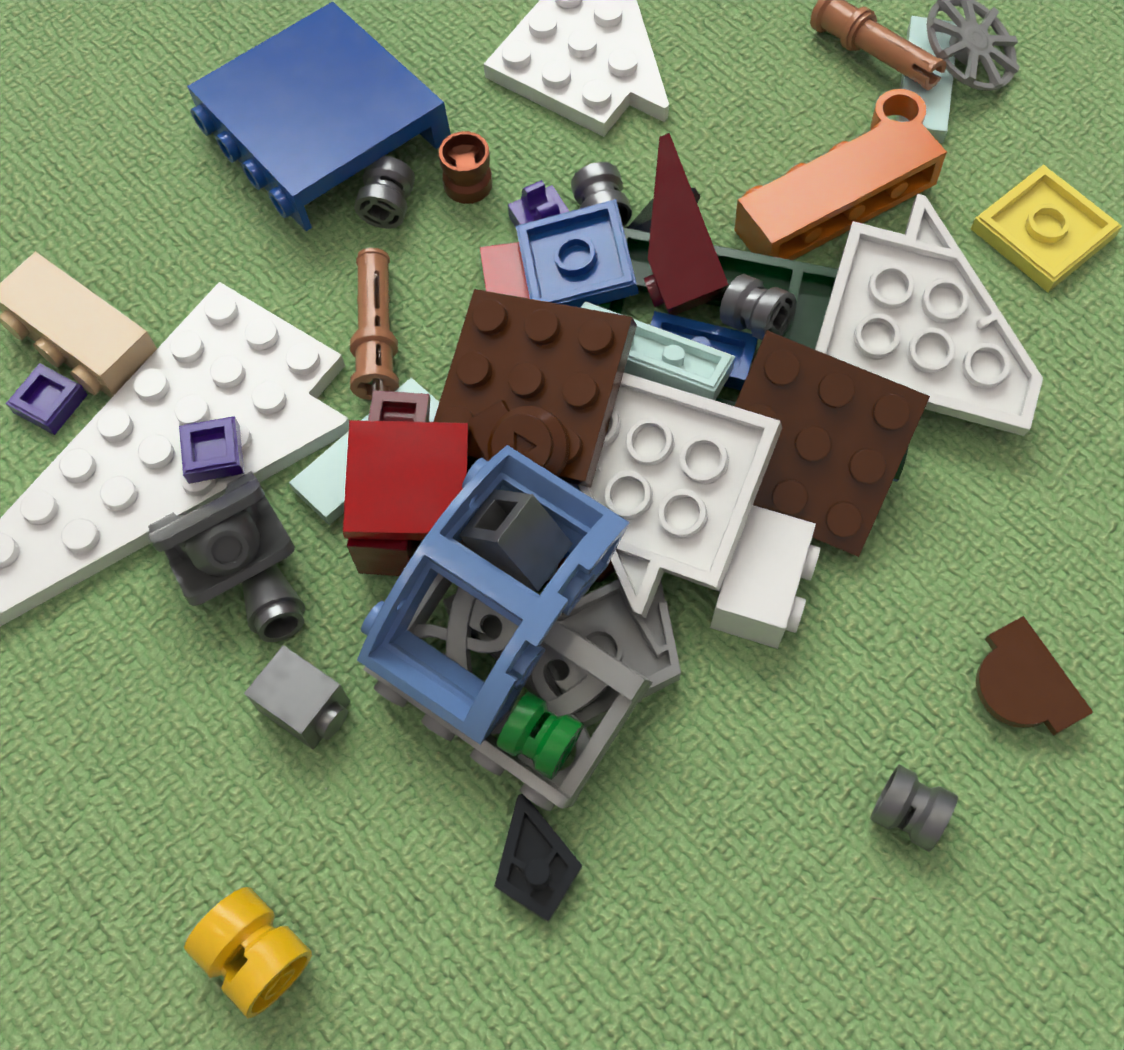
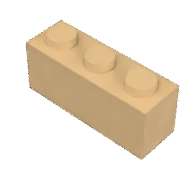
(72, 326)

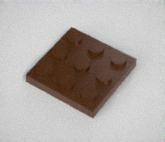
(541, 358)
(836, 440)

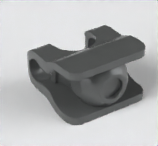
(222, 541)

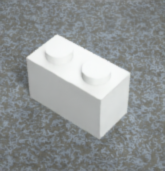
(764, 577)

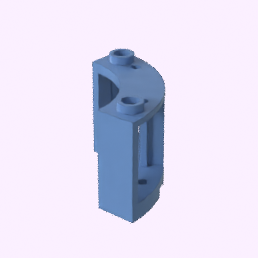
(433, 677)

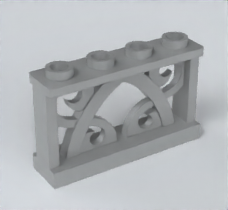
(589, 675)

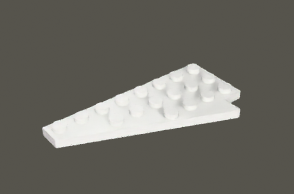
(128, 459)

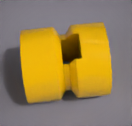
(247, 951)

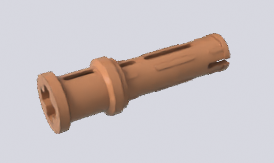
(860, 30)
(373, 342)

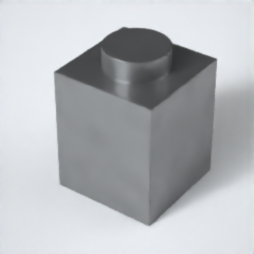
(517, 537)
(299, 698)

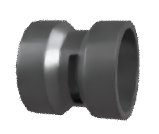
(599, 184)
(384, 193)
(757, 308)
(928, 811)

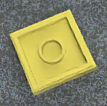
(1045, 228)

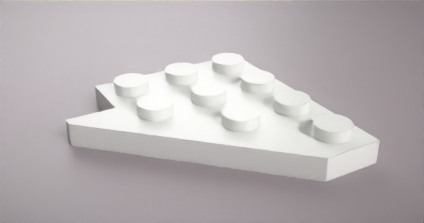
(582, 62)
(927, 322)
(683, 481)

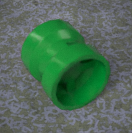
(539, 735)

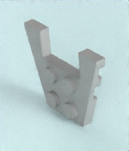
(612, 625)

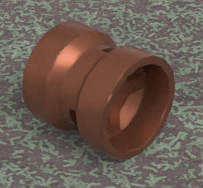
(465, 167)

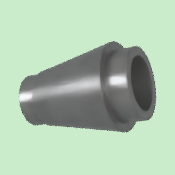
(270, 601)

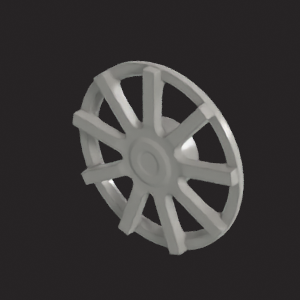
(972, 43)

